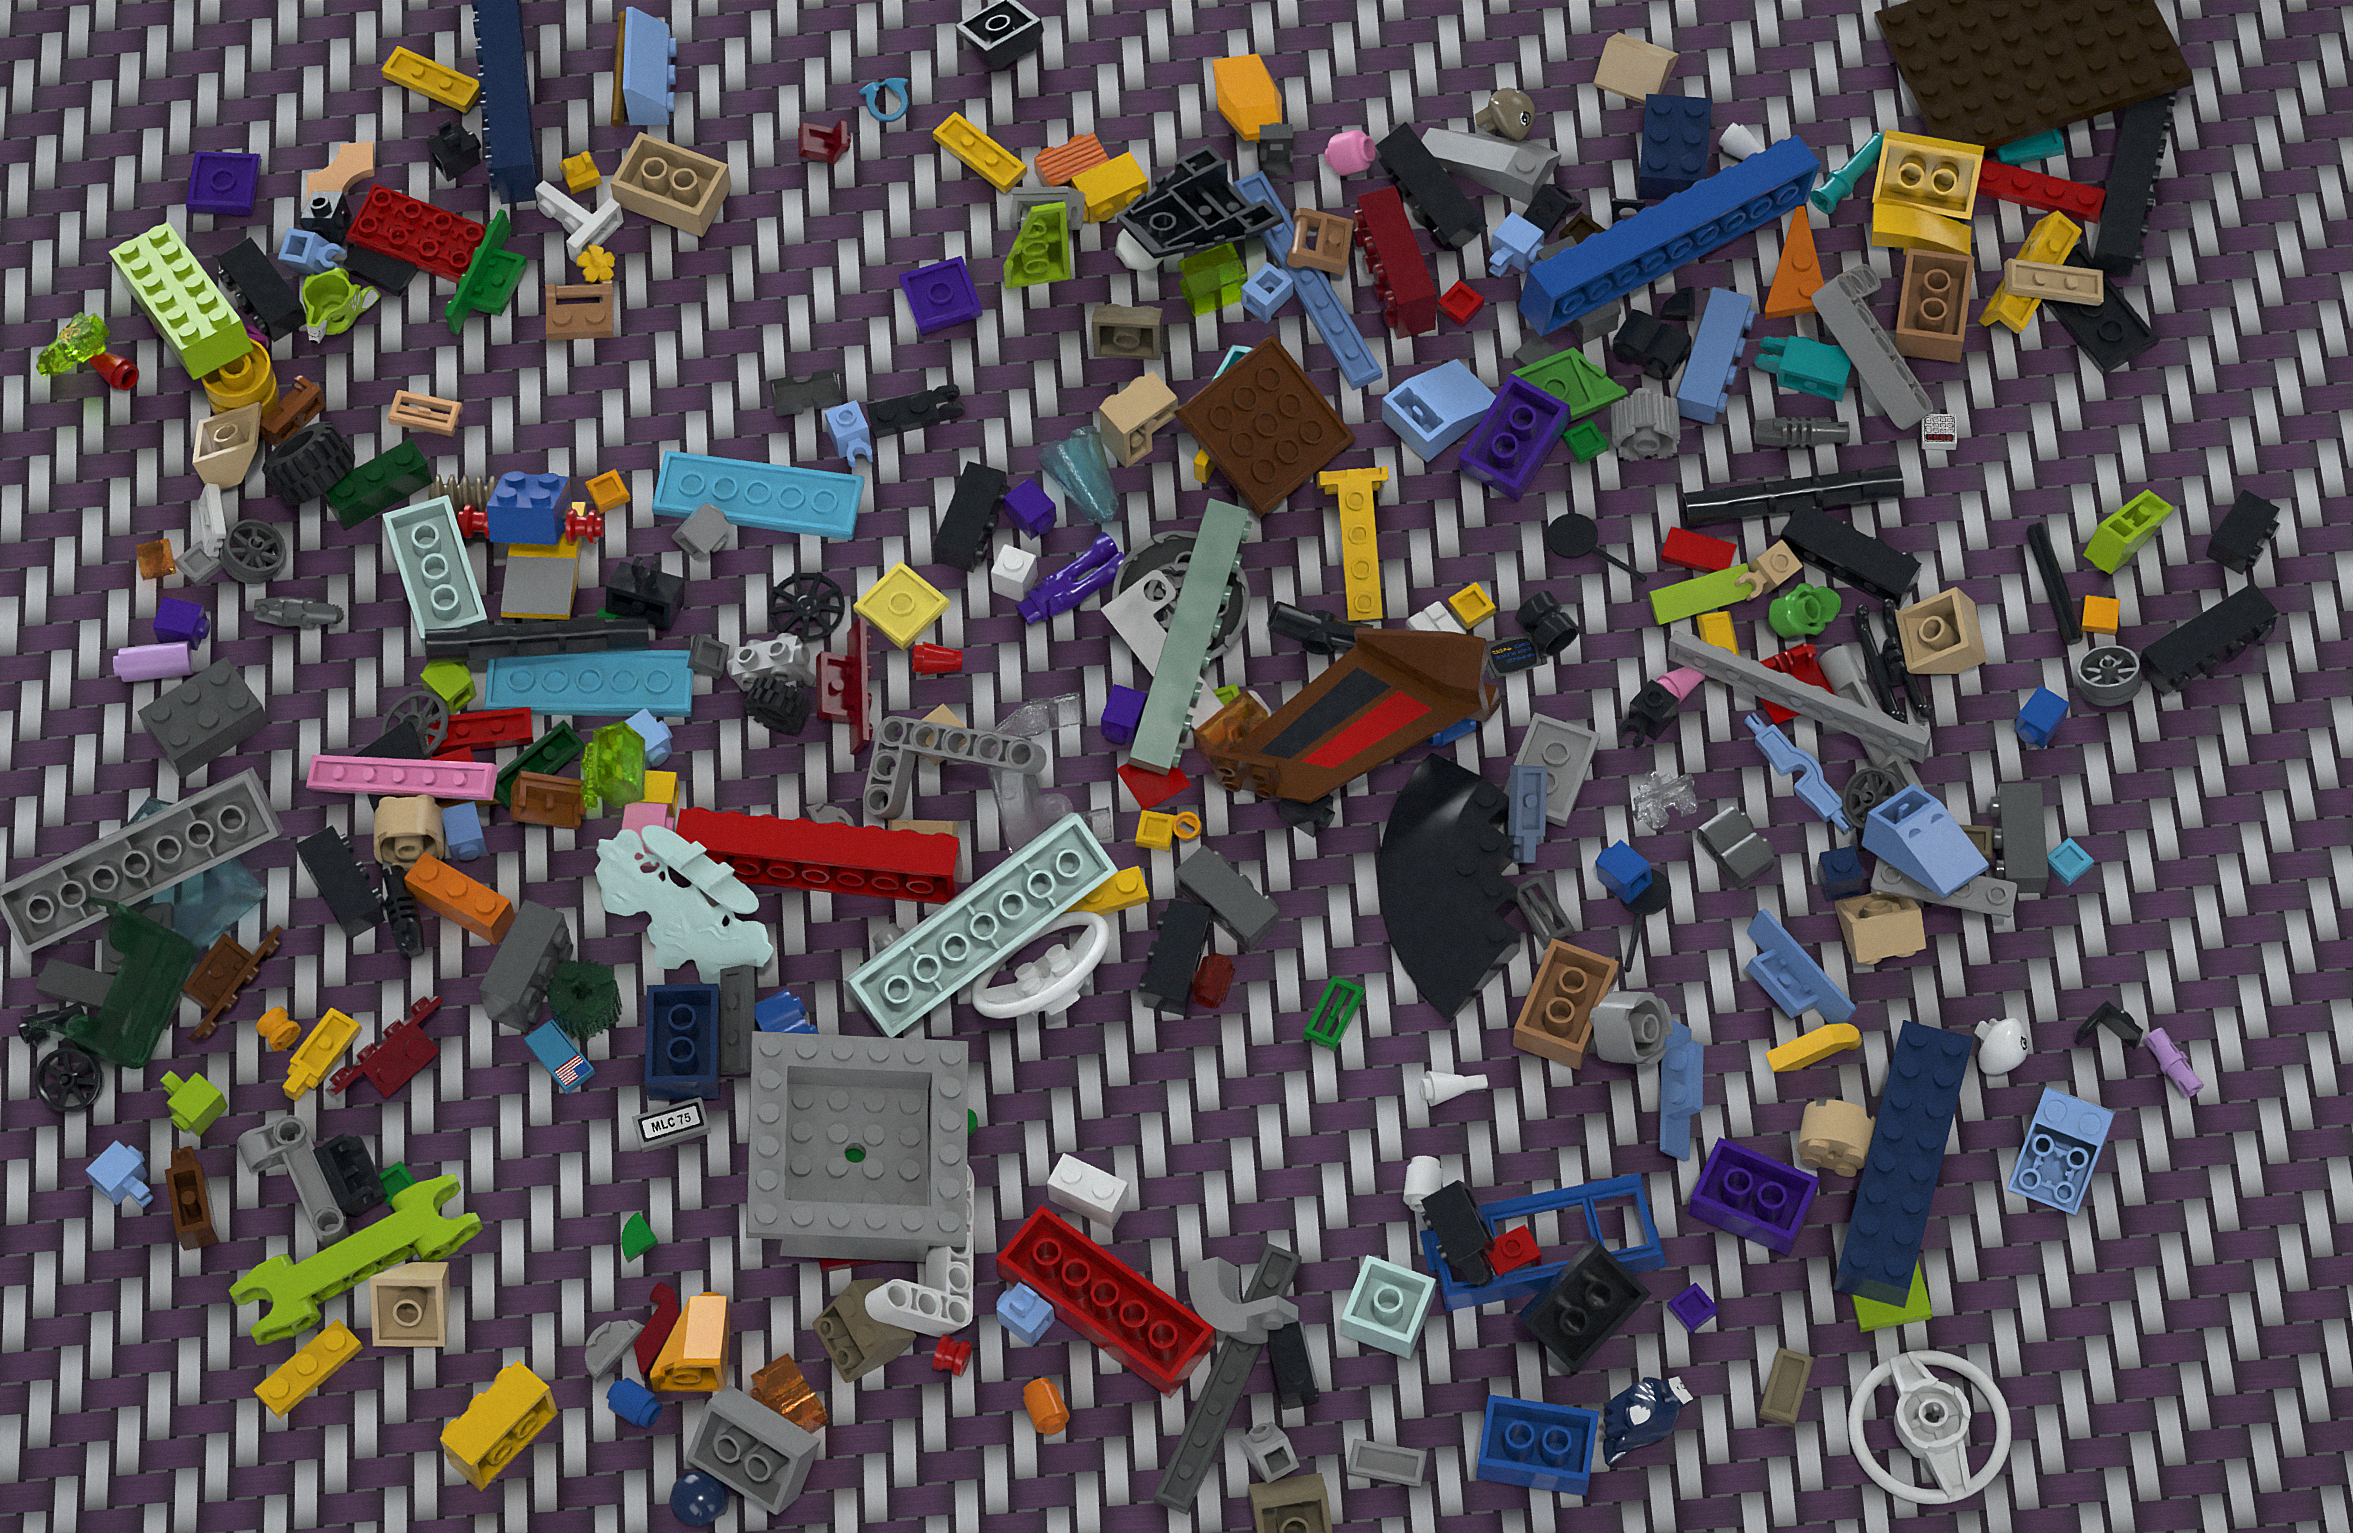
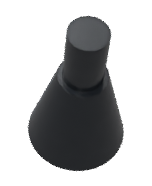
(36, 1037)

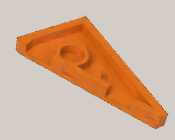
(1797, 272)

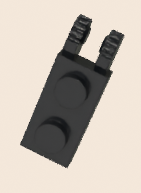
(914, 411)

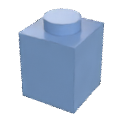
(464, 831)

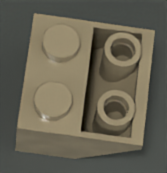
(855, 1338)

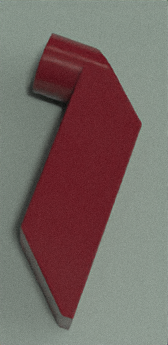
(657, 1330)

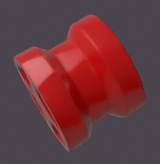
(952, 1355)

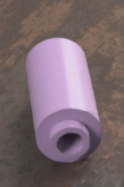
(154, 661)

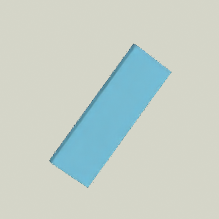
(760, 494)
(593, 683)

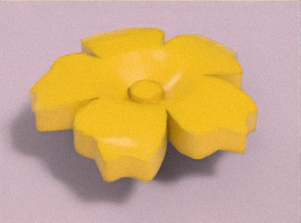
(596, 264)

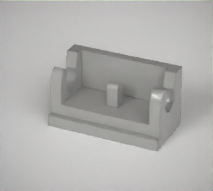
(1027, 197)

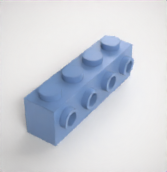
(1714, 354)

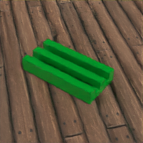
(1322, 1037)

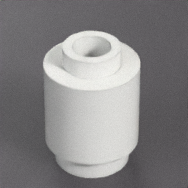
(1422, 1180)

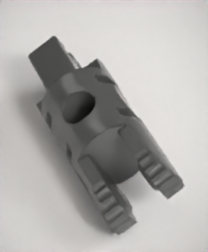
(293, 611)

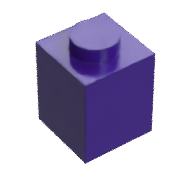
(1030, 509)
(181, 622)
(1123, 714)

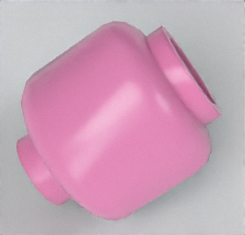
(1350, 152)

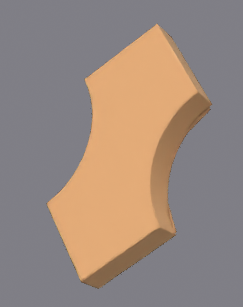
(351, 165)

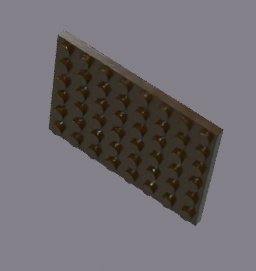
(2028, 65)

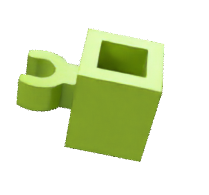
(193, 1103)

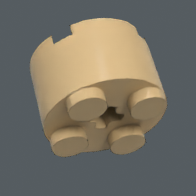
(407, 829)
(1835, 1137)

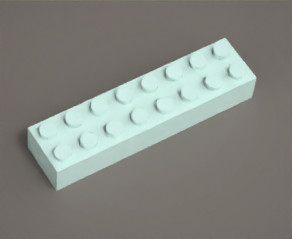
(980, 925)

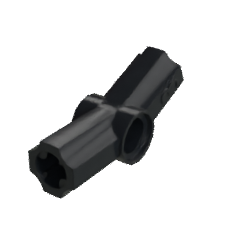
(1317, 630)

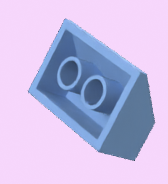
(648, 69)

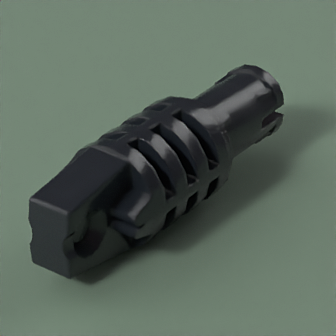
(403, 913)

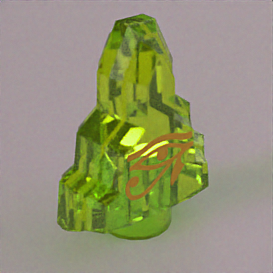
(74, 344)

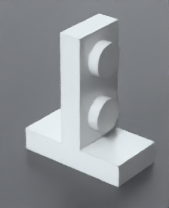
(583, 226)

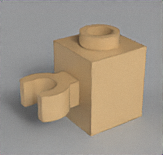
(1770, 569)

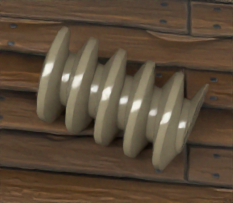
(463, 493)

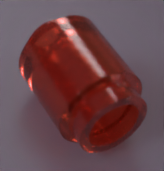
(1213, 980)

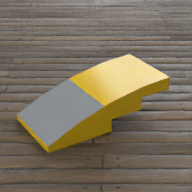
(542, 578)

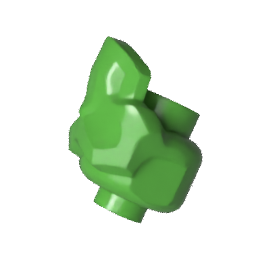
(1804, 610)

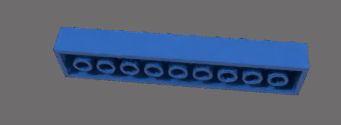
(1668, 235)

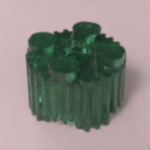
(593, 985)

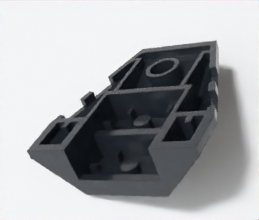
(1195, 209)

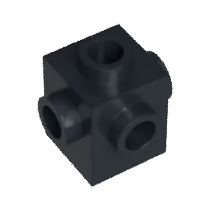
(326, 215)

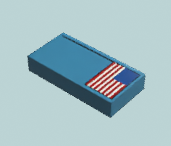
(559, 1056)

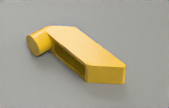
(1814, 1047)

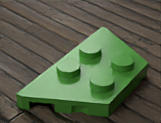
(1573, 381)

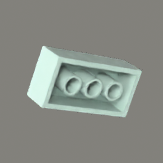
(434, 566)

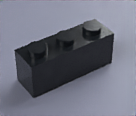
(261, 290)
(971, 517)
(342, 881)
(1175, 956)

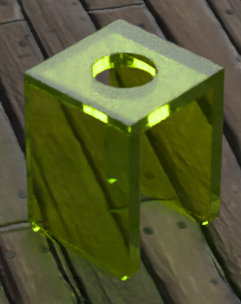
(1212, 279)

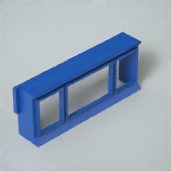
(1534, 1279)

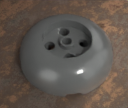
(1171, 555)

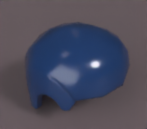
(698, 1498)

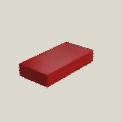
(1697, 551)

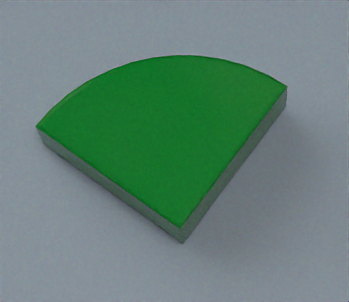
(637, 1238)

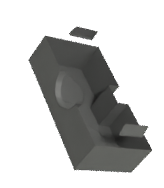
(1276, 150)
(792, 394)

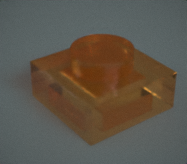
(155, 559)

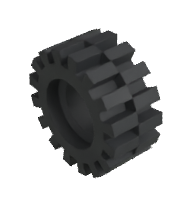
(777, 705)

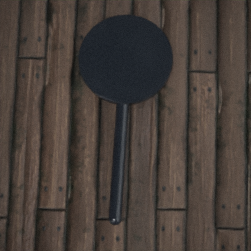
(1577, 535)
(1648, 902)

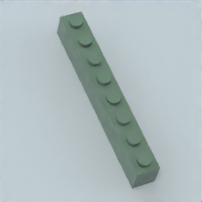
(1189, 636)

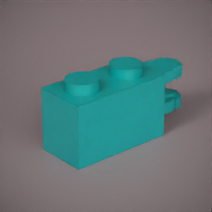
(1807, 366)

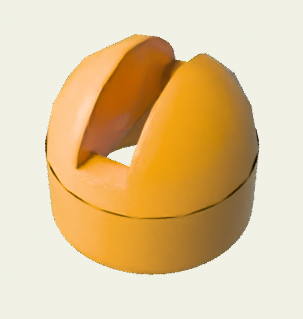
(1191, 820)

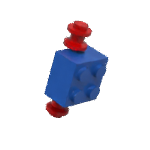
(531, 512)

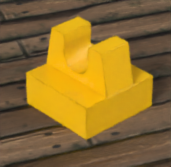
(580, 172)

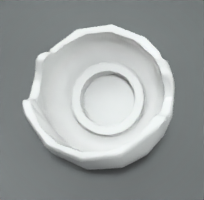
(1133, 254)

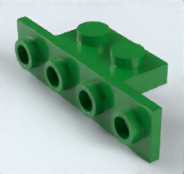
(489, 278)

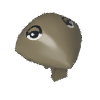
(1509, 112)

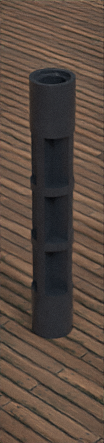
(1785, 495)
(536, 639)

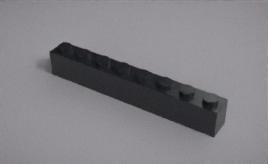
(2130, 185)

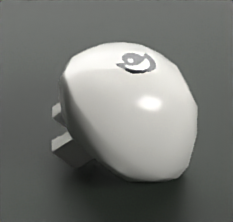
(2003, 1045)

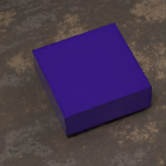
(1692, 1308)

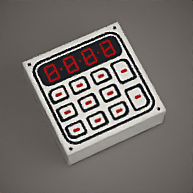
(1939, 432)

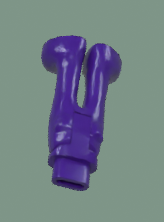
(1059, 590)

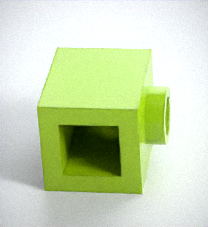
(451, 683)

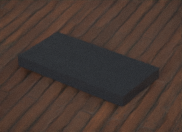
(2105, 332)

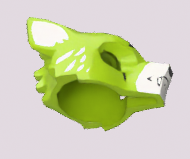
(334, 303)

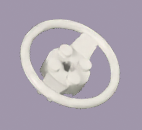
(1051, 980)
(1936, 1442)

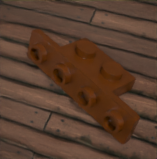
(221, 973)

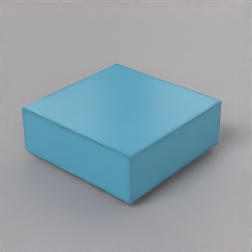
(2069, 861)

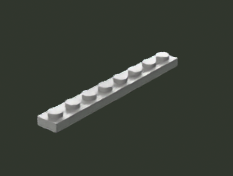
(1800, 697)

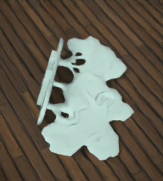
(682, 919)

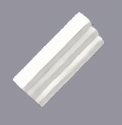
(211, 519)

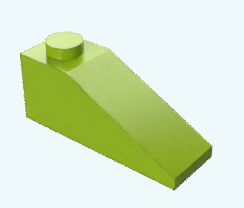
(2126, 531)

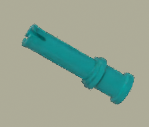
(1842, 181)

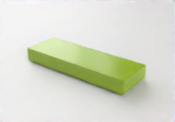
(1699, 594)

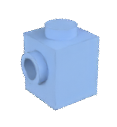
(656, 737)

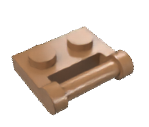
(1331, 241)
(579, 320)

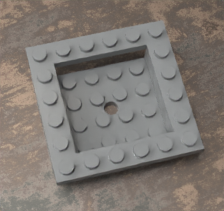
(866, 1094)

